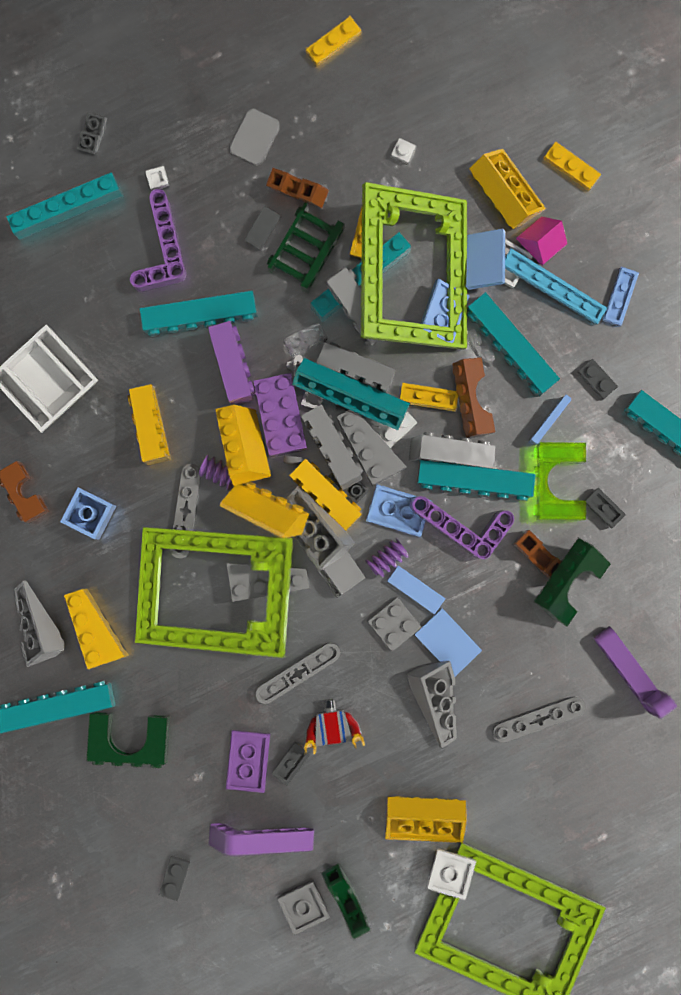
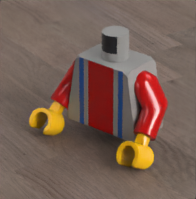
(332, 727)

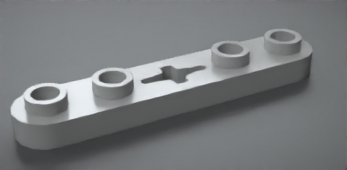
(188, 492)
(282, 684)
(521, 726)

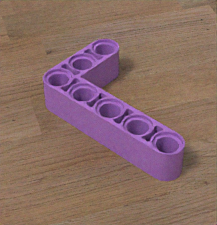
(166, 245)
(460, 529)
(653, 700)
(265, 841)

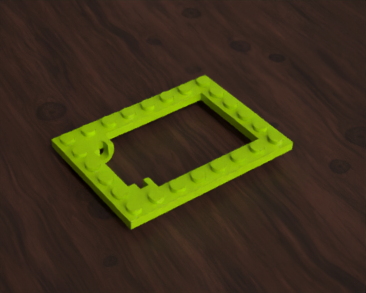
(452, 212)
(266, 553)
(583, 923)

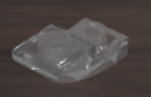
(304, 339)
(484, 352)

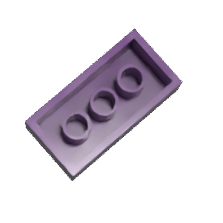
(230, 362)
(280, 415)

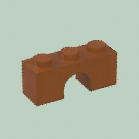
(297, 188)
(12, 479)
(536, 553)

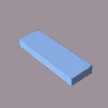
(620, 296)
(550, 420)
(416, 589)

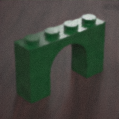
(554, 595)
(102, 748)

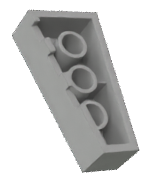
(356, 366)
(451, 450)
(254, 583)

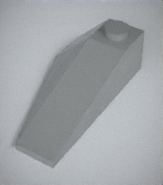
(322, 534)
(41, 635)
(434, 694)

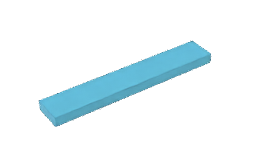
(554, 286)

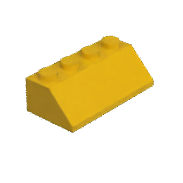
(506, 188)
(242, 444)
(266, 510)
(425, 819)

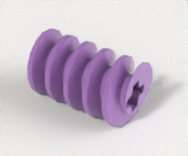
(216, 471)
(387, 558)

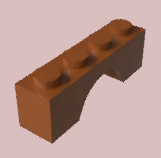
(475, 419)

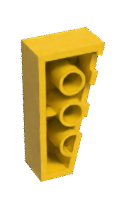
(149, 425)
(325, 494)
(93, 631)

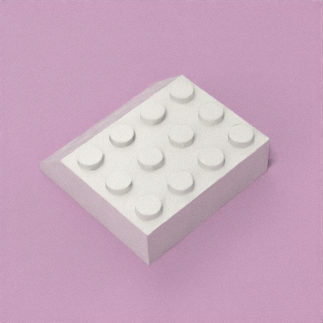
(45, 378)

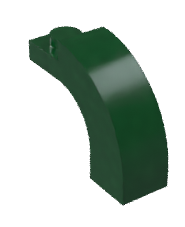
(347, 900)

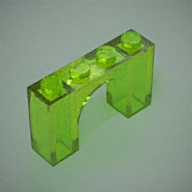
(549, 506)

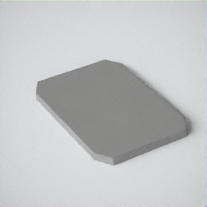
(254, 137)

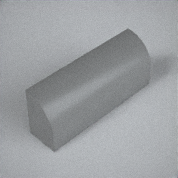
(339, 575)

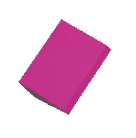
(543, 239)

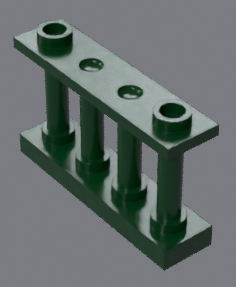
(325, 247)

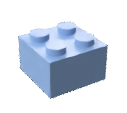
(88, 513)

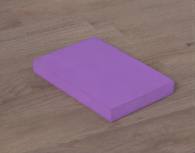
(248, 761)

